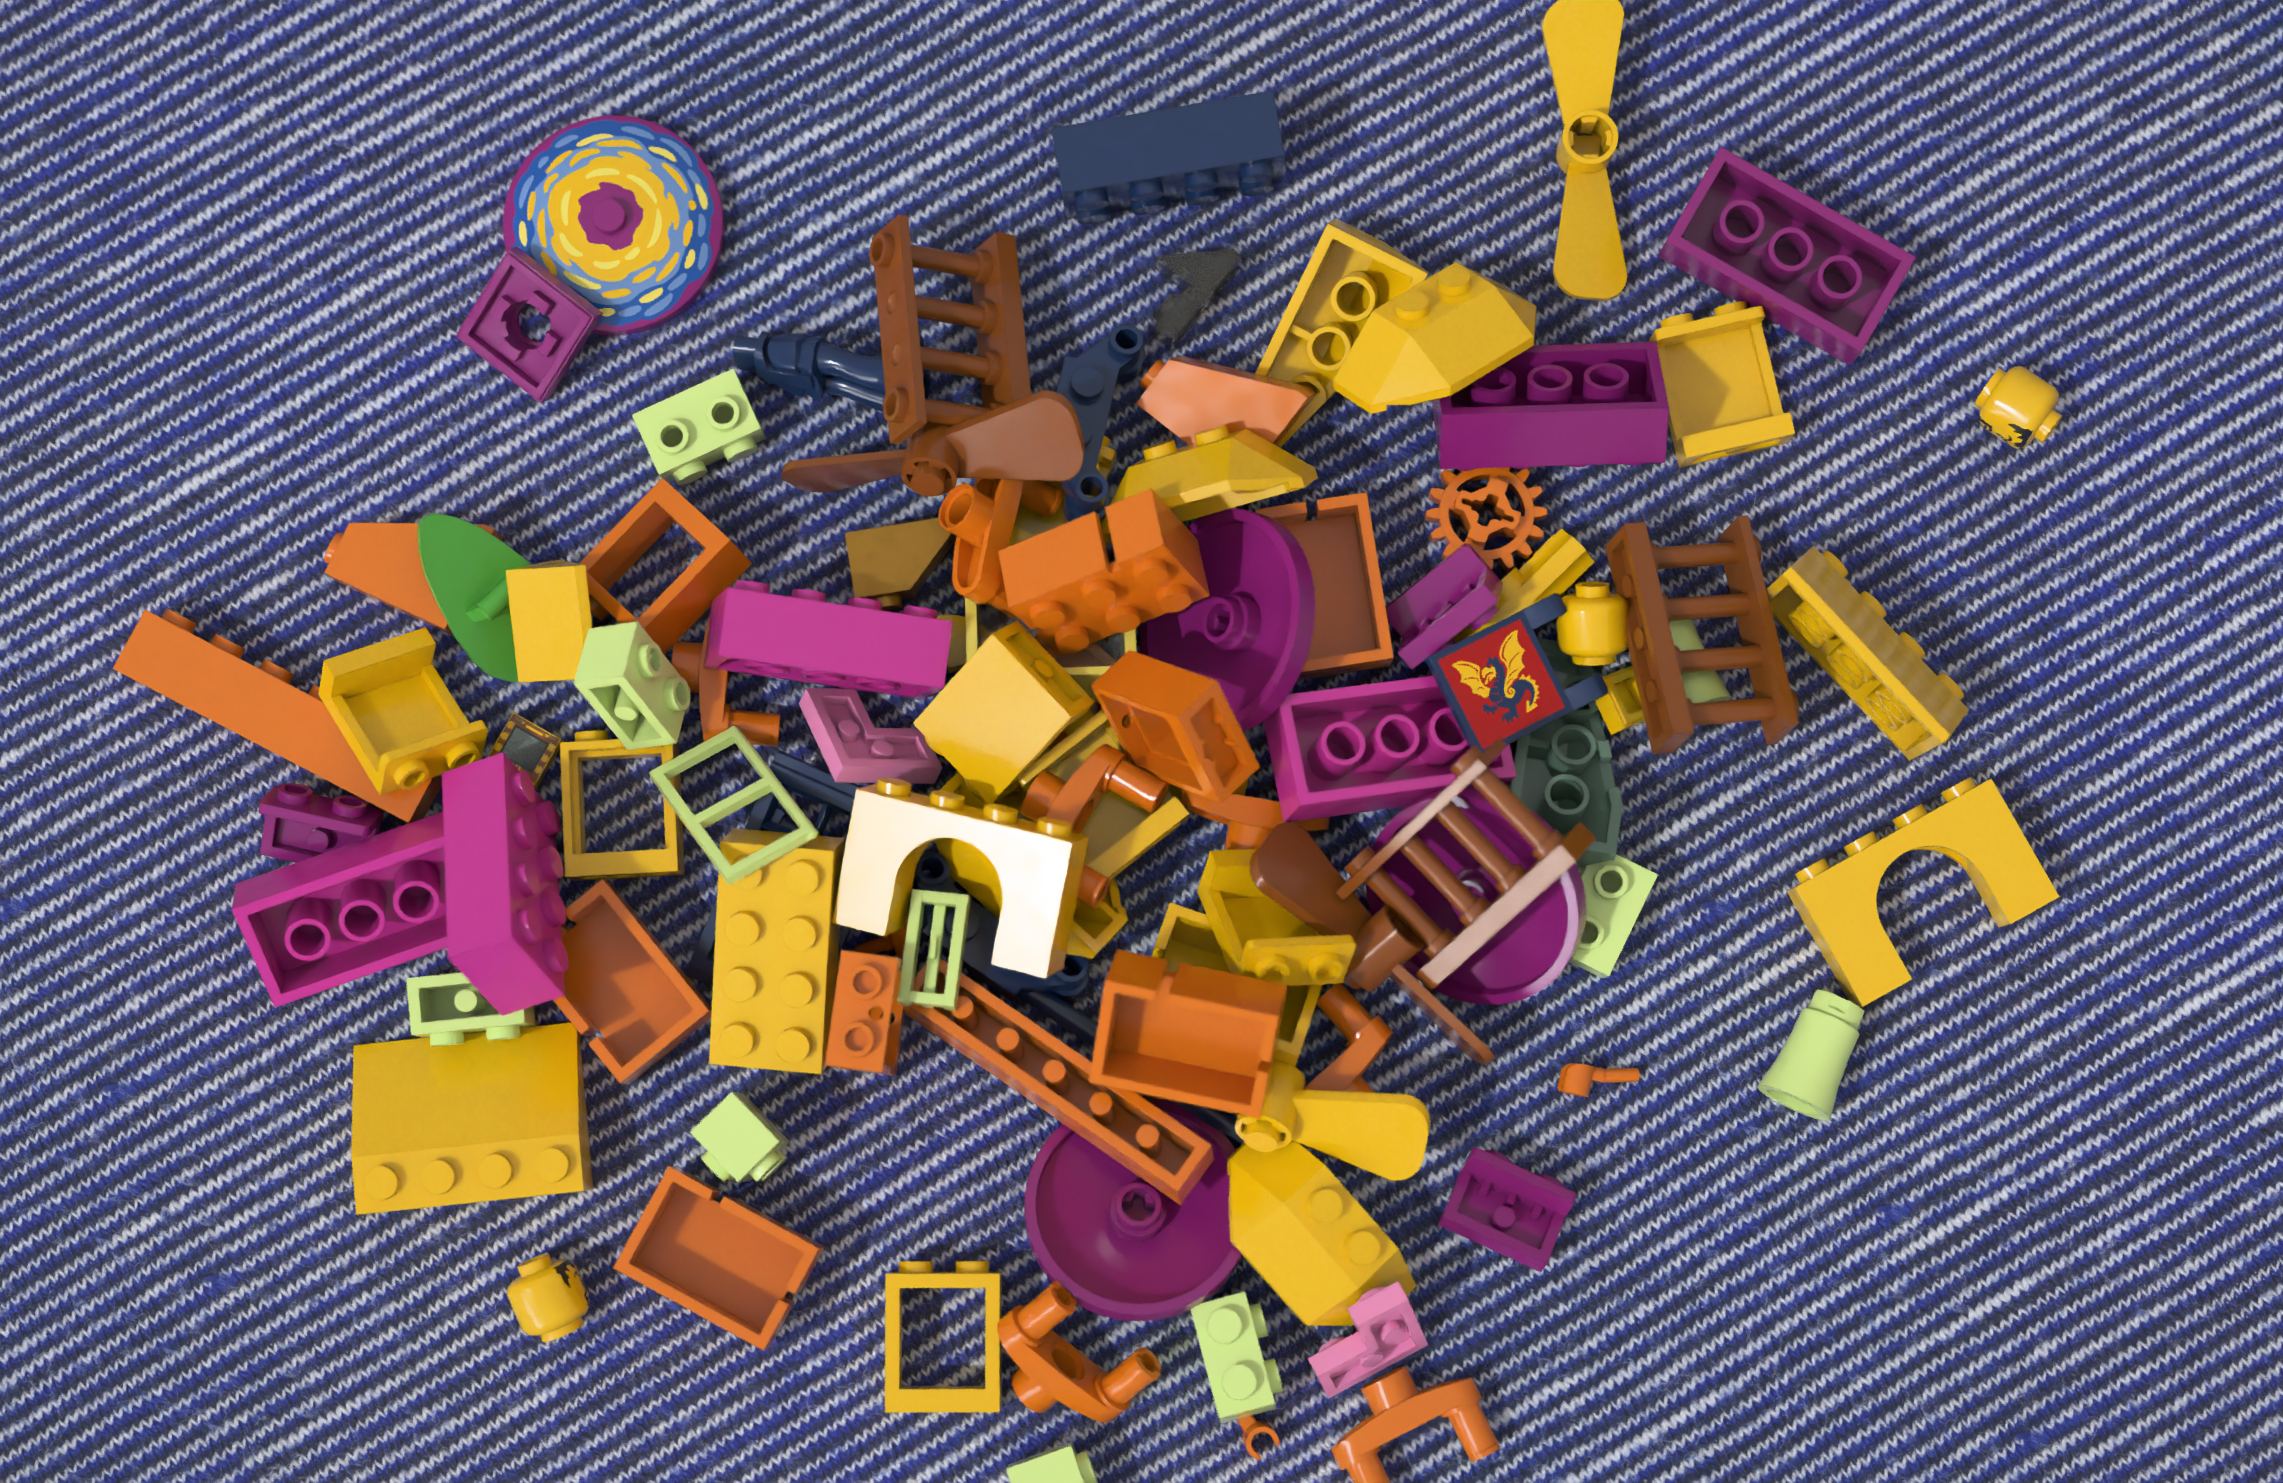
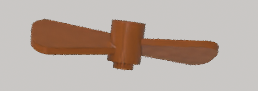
(1017, 441)
(1304, 882)

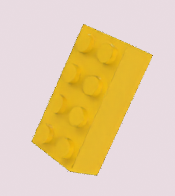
(776, 956)

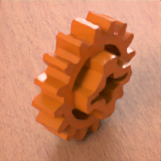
(1510, 524)

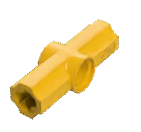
(1547, 572)

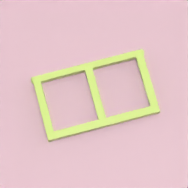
(698, 822)

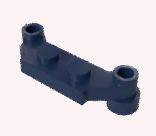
(1089, 387)
(981, 941)

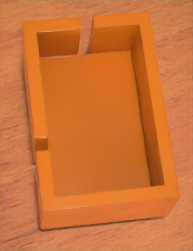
(1073, 594)
(1349, 597)
(624, 985)
(1188, 1033)
(718, 1257)

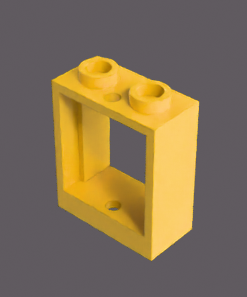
(613, 865)
(942, 1398)

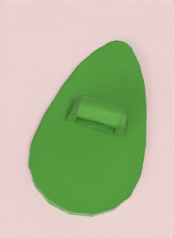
(470, 587)

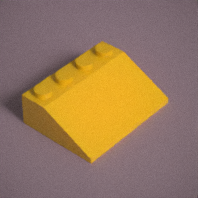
(1865, 654)
(469, 1120)

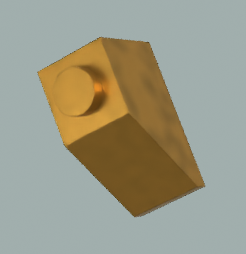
(895, 559)

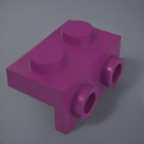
(1443, 603)
(310, 824)
(1507, 1208)

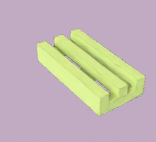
(929, 997)

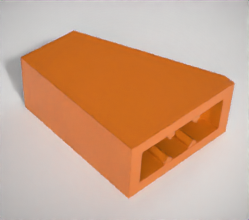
(1200, 395)
(386, 566)

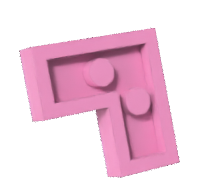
(857, 749)
(1384, 1336)

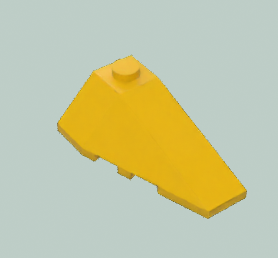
(1330, 306)

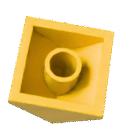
(548, 619)

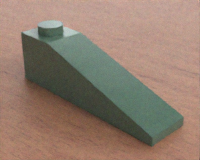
(1568, 769)

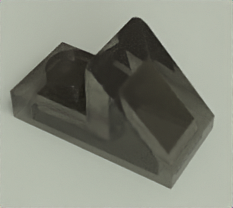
(1201, 279)

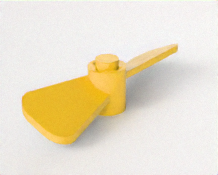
(1582, 57)
(1361, 1128)

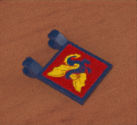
(1503, 680)

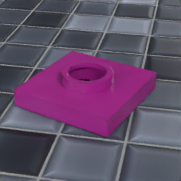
(495, 330)

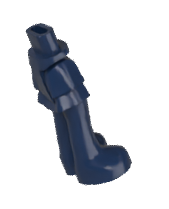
(815, 367)

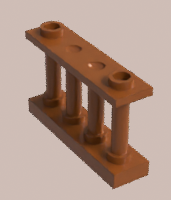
(993, 316)
(1660, 663)
(1479, 915)

